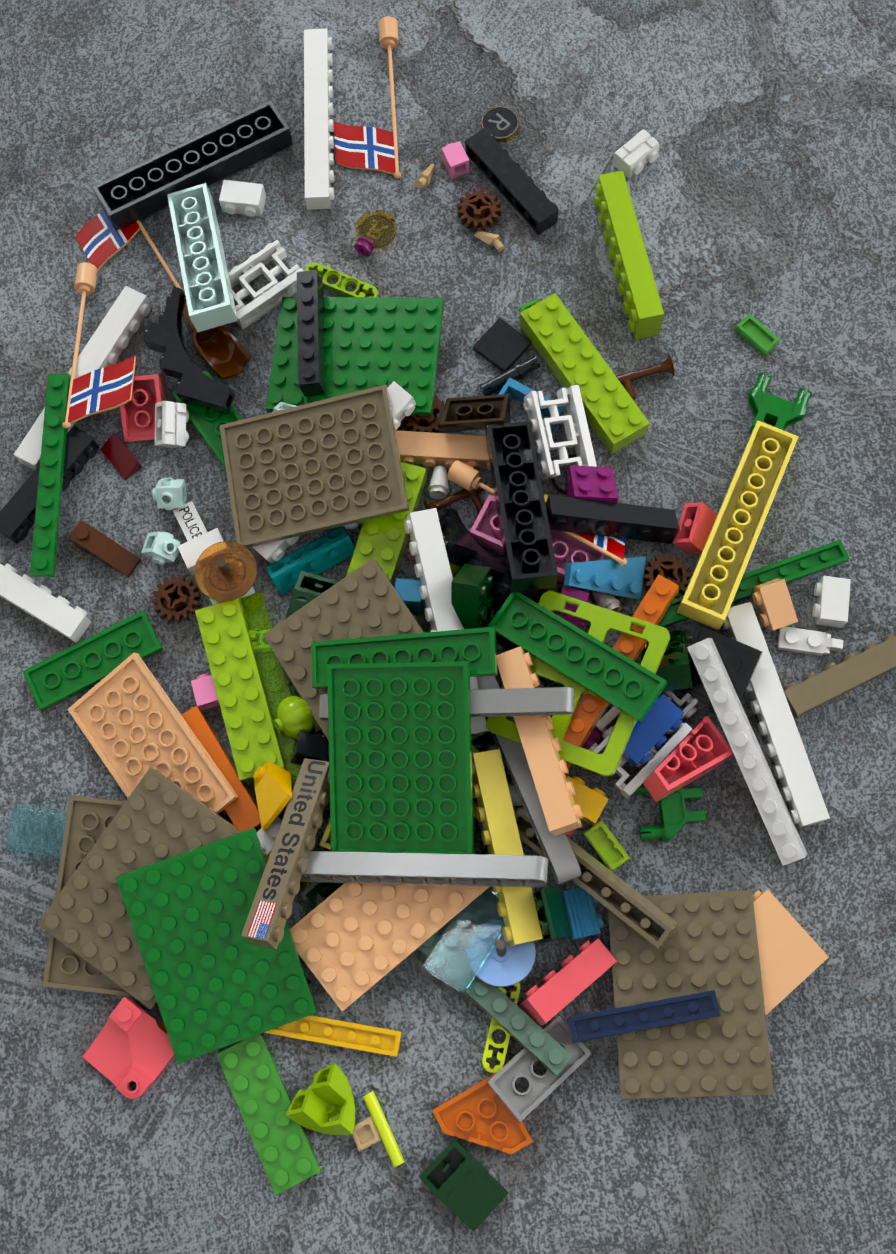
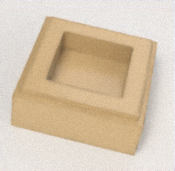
(365, 1134)

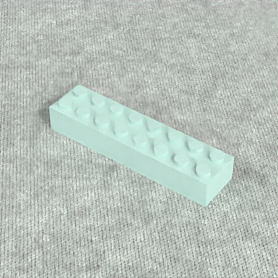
(201, 258)

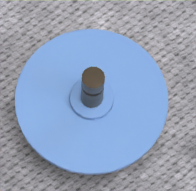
(507, 964)

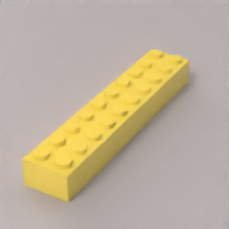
(737, 526)

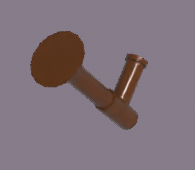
(626, 378)
(462, 494)

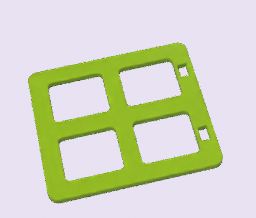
(602, 622)

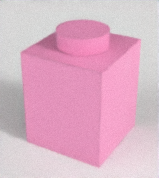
(455, 159)
(205, 692)

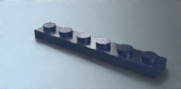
(644, 1016)

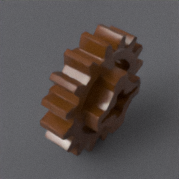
(479, 209)
(426, 423)
(668, 566)
(180, 607)

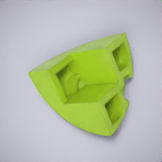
(326, 1103)

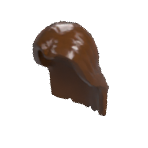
(221, 351)

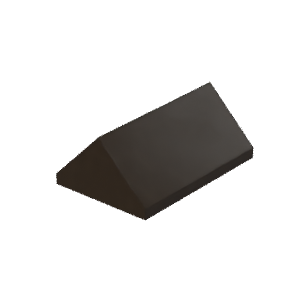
(475, 412)

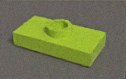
(606, 846)

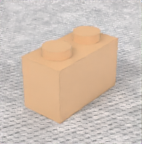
(774, 604)

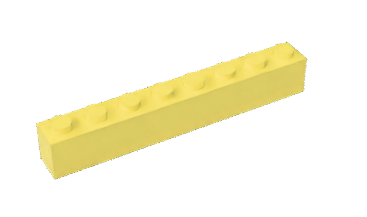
(503, 838)

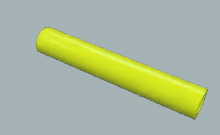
(383, 1129)

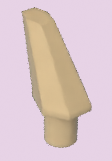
(425, 178)
(490, 239)

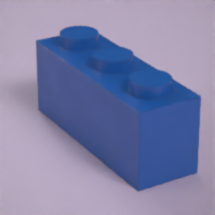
(651, 731)

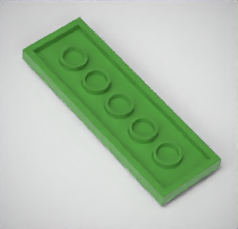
(263, 1105)

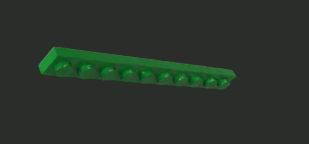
(50, 477)
(788, 569)

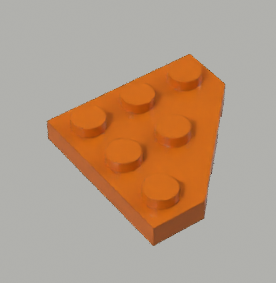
(482, 1119)

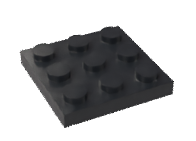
(737, 658)

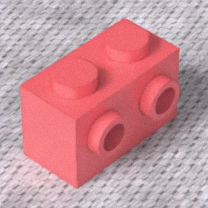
(694, 527)

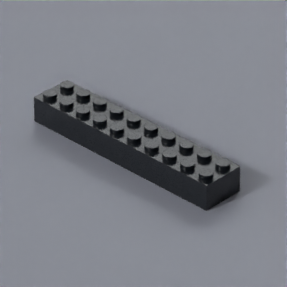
(194, 162)

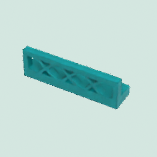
(311, 560)

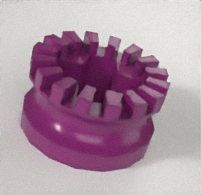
(364, 246)

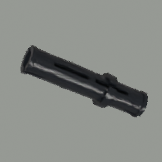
(517, 372)

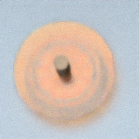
(225, 571)

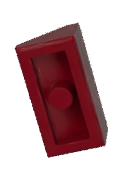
(120, 457)

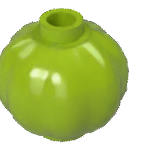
(294, 716)

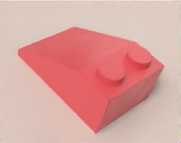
(139, 413)

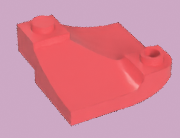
(131, 1049)

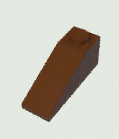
(103, 548)

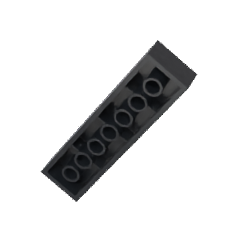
(521, 507)

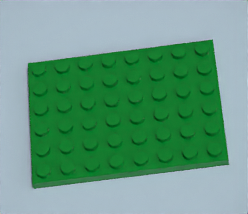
(365, 347)
(400, 757)
(200, 968)

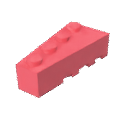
(694, 757)
(568, 982)

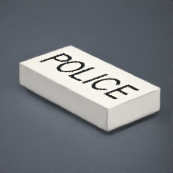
(189, 521)

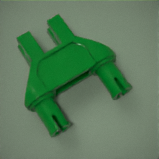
(774, 409)
(672, 814)

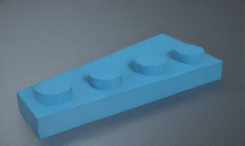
(608, 577)

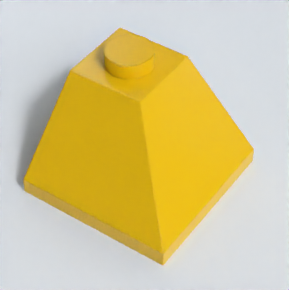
(272, 791)

